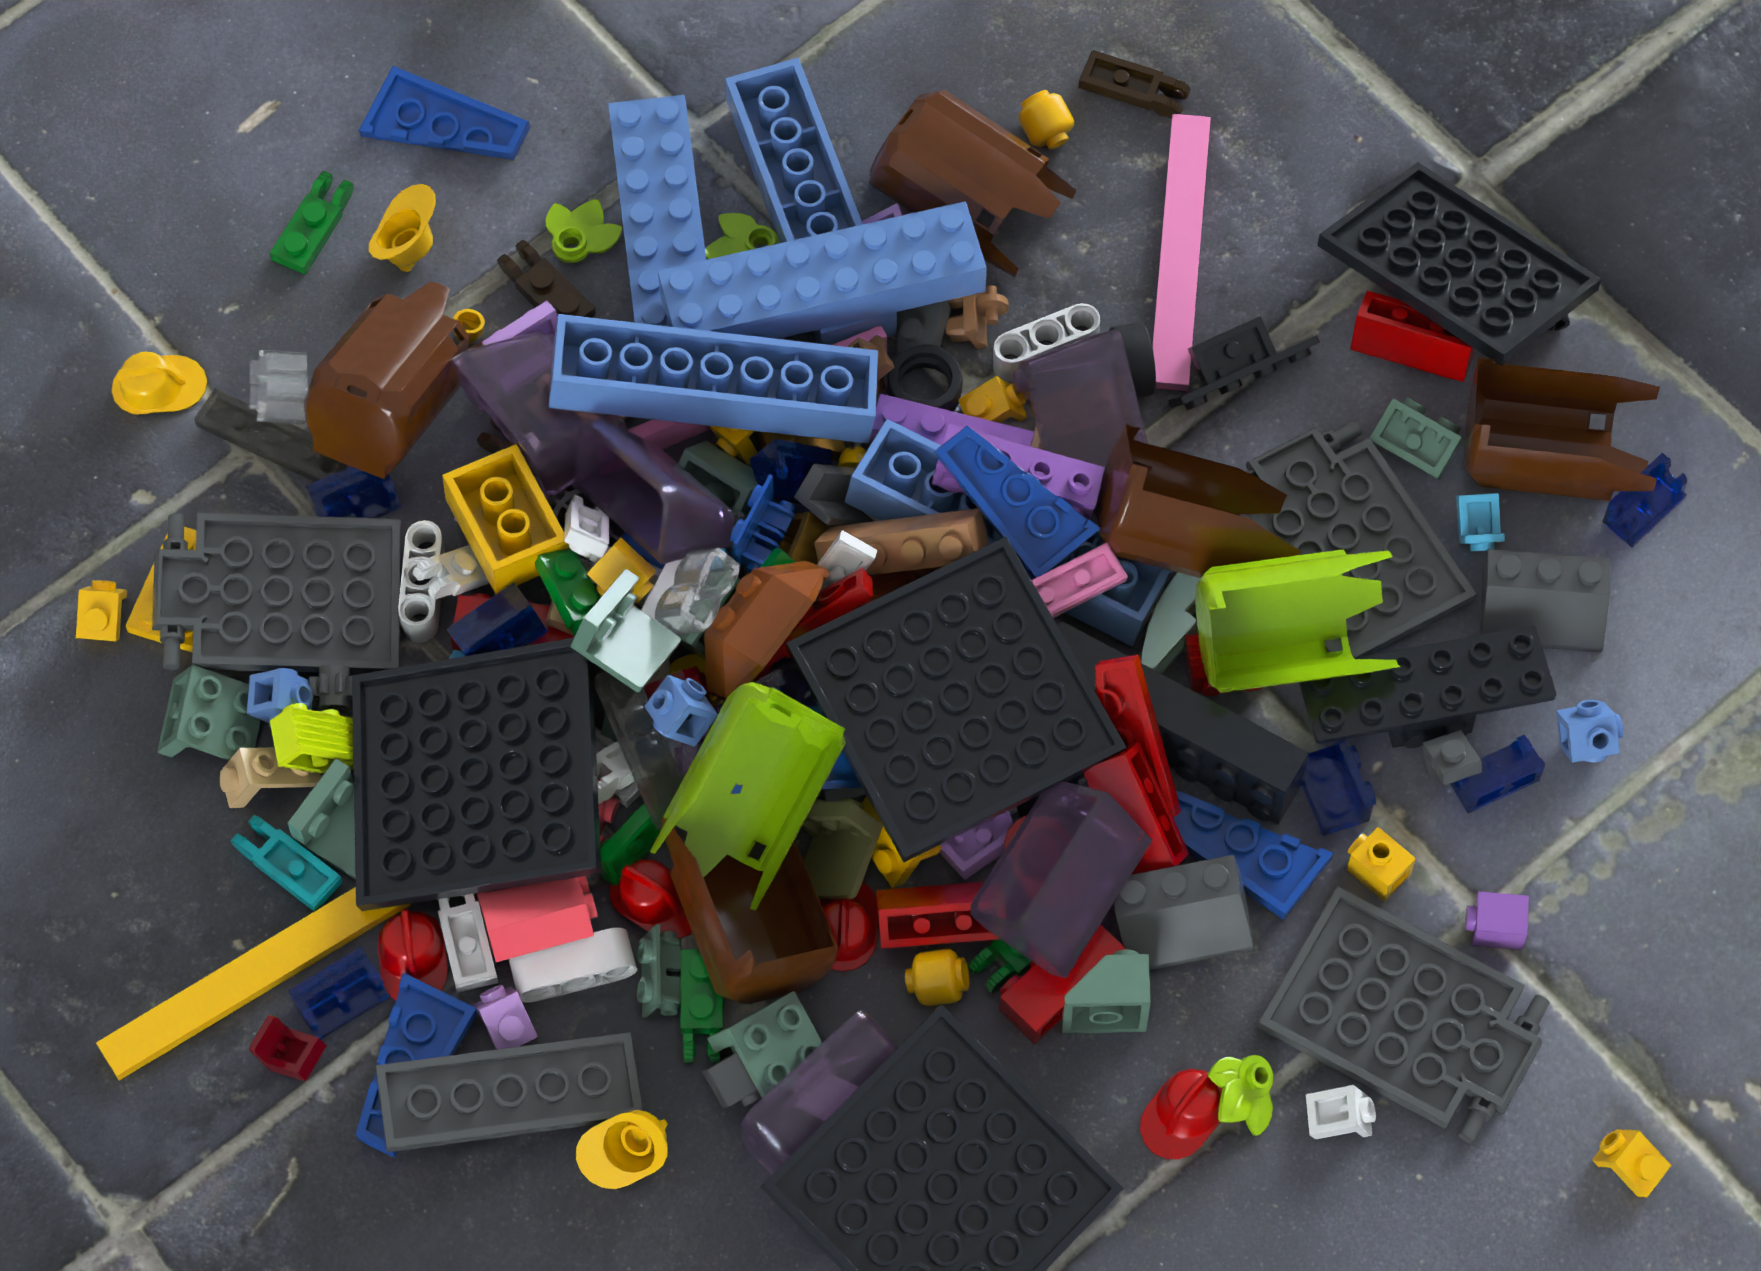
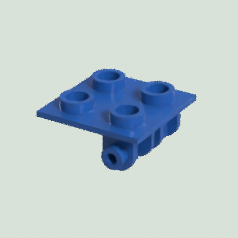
(763, 525)

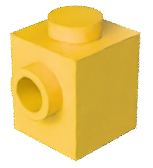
(615, 561)
(1379, 863)

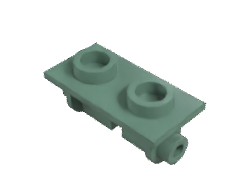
(659, 954)

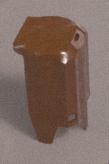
(954, 155)
(385, 380)
(1534, 432)
(1184, 510)
(748, 951)

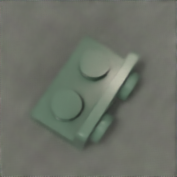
(1417, 437)

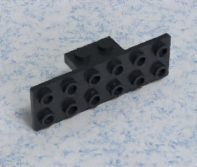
(1433, 689)

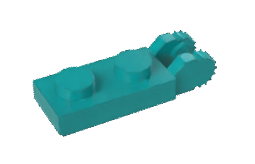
(289, 864)

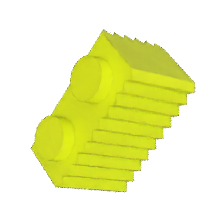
(312, 738)

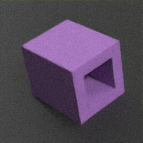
(1498, 920)

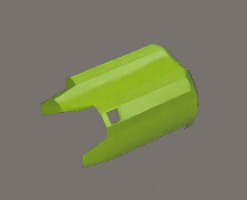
(1289, 613)
(781, 760)

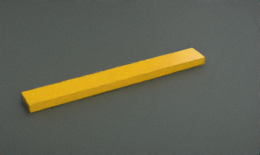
(239, 983)

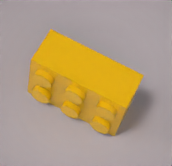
(503, 516)

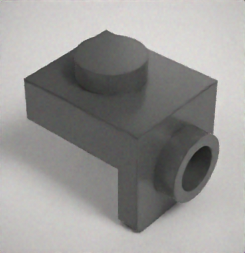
(1451, 758)

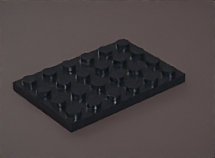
(1459, 263)

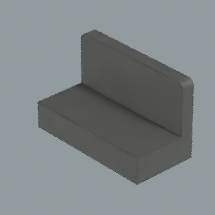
(825, 495)

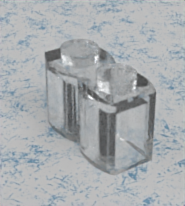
(279, 386)
(697, 591)

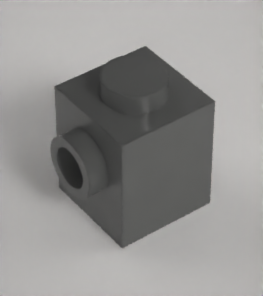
(731, 1082)

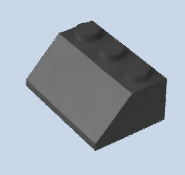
(1554, 592)
(1185, 912)

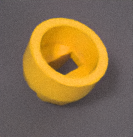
(472, 322)

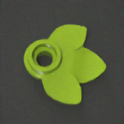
(580, 227)
(740, 235)
(1242, 1094)

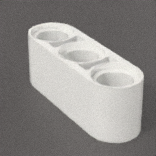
(1055, 327)
(415, 598)
(574, 966)

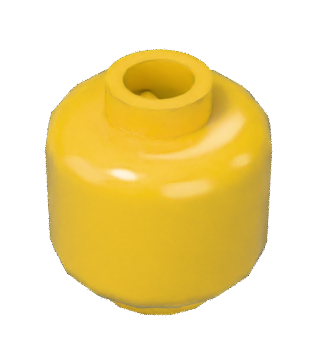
(1046, 119)
(937, 977)

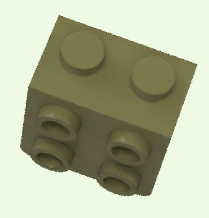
(839, 847)

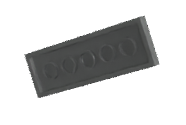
(507, 1091)

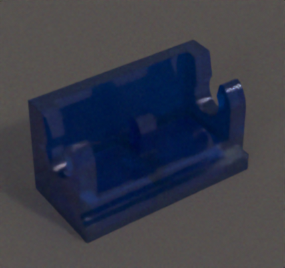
(788, 464)
(353, 495)
(1638, 512)
(498, 624)
(1501, 775)
(338, 993)

